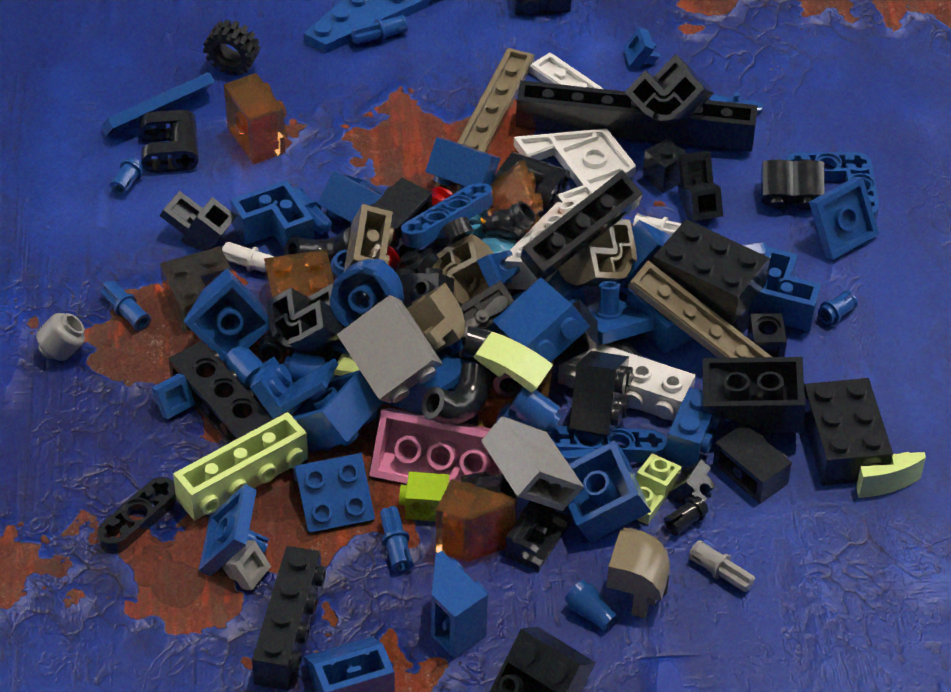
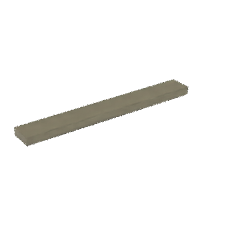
(494, 104)

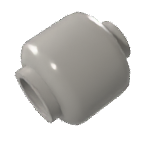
(60, 336)

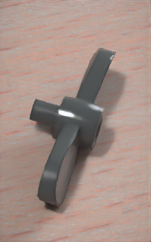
(495, 307)

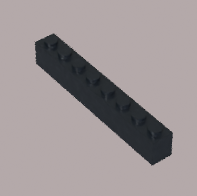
(586, 108)

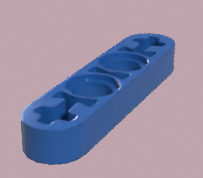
(464, 203)
(645, 440)

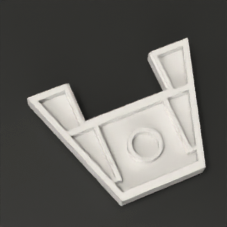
(588, 155)

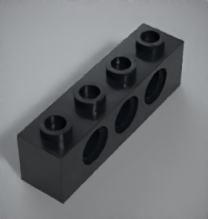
(581, 225)
(218, 392)

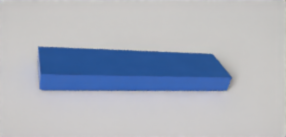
(157, 103)

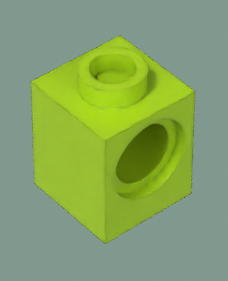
(423, 495)

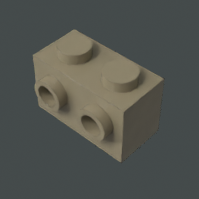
(369, 235)

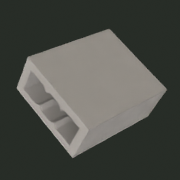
(390, 350)
(532, 463)

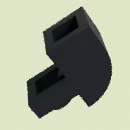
(696, 188)
(199, 225)

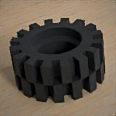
(236, 37)

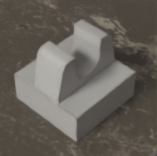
(247, 566)

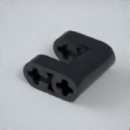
(181, 138)
(549, 178)

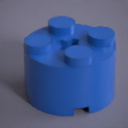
(364, 277)

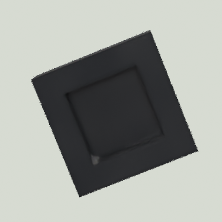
(691, 481)

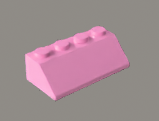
(417, 444)

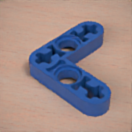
(838, 174)

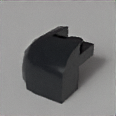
(670, 94)
(303, 321)

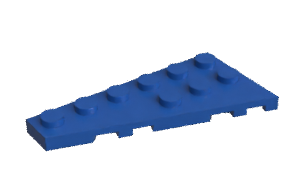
(336, 25)

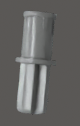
(720, 566)

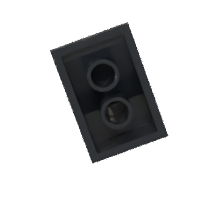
(756, 392)

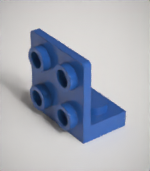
(281, 395)
(334, 492)

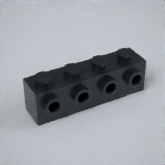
(287, 618)

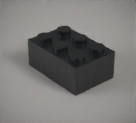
(713, 269)
(844, 429)

